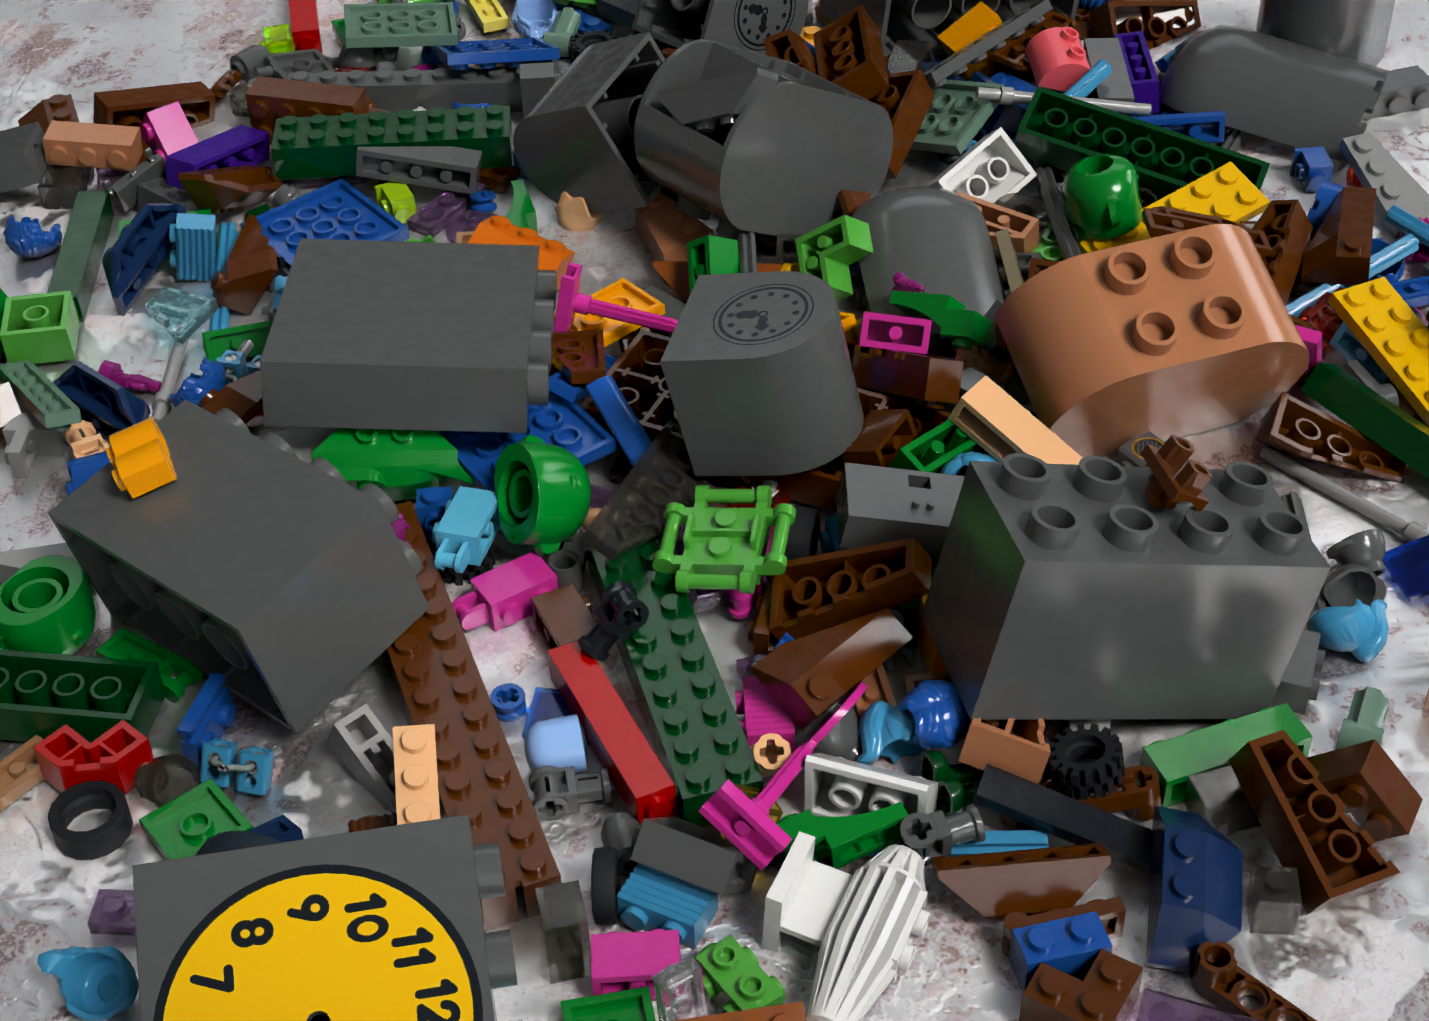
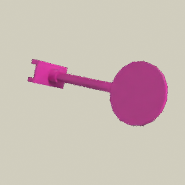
(573, 302)
(747, 820)

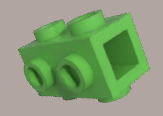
(736, 979)

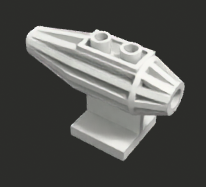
(857, 921)

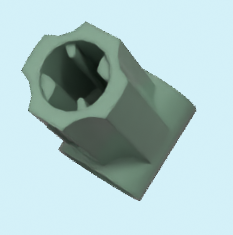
(563, 30)
(1364, 718)

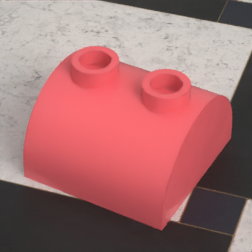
(1057, 58)

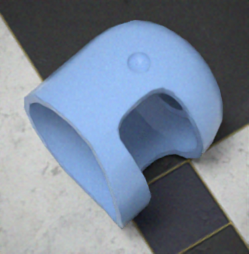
(557, 743)

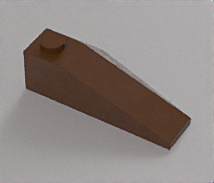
(1156, 18)
(1344, 241)
(1319, 438)
(824, 666)

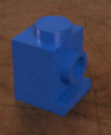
(1311, 167)
(431, 506)

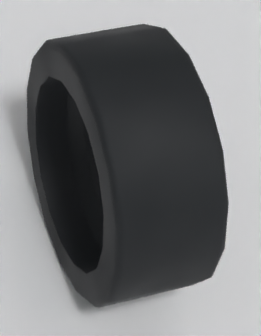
(804, 533)
(98, 841)

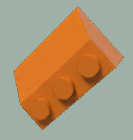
(500, 231)

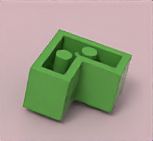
(831, 249)

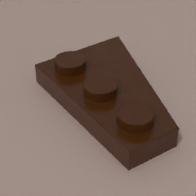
(579, 355)

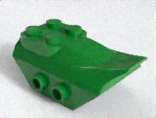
(394, 460)

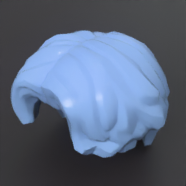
(533, 17)

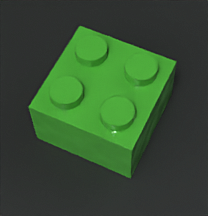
(40, 327)

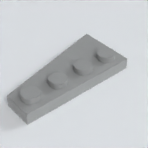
(1379, 170)

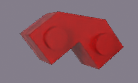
(112, 757)

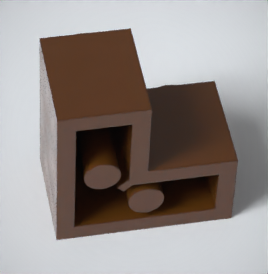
(1370, 788)
(1104, 994)

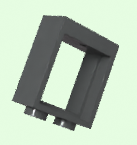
(692, 855)

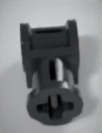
(614, 620)

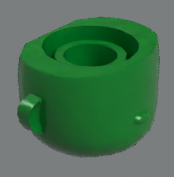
(1102, 196)
(540, 494)
(47, 607)

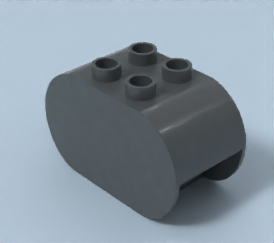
(778, 160)

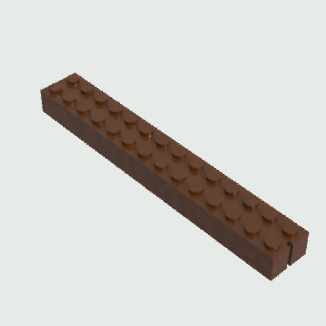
(474, 762)

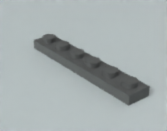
(991, 40)

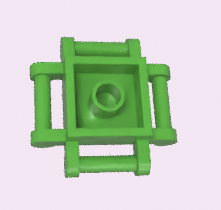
(725, 544)

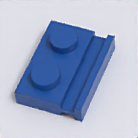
(207, 717)

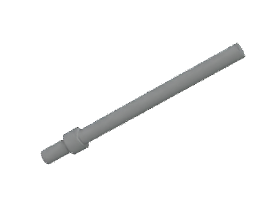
(1007, 95)
(161, 404)
(1409, 531)

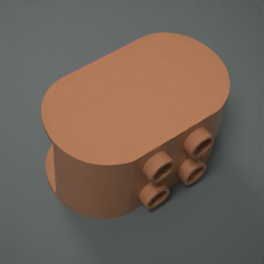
(1152, 339)

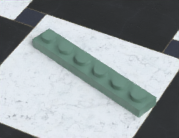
(40, 395)

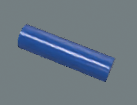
(1199, 125)
(619, 417)

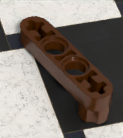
(1138, 796)
(1218, 970)

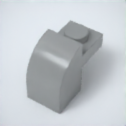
(28, 439)

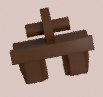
(1173, 480)

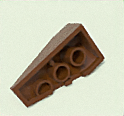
(246, 269)
(240, 397)

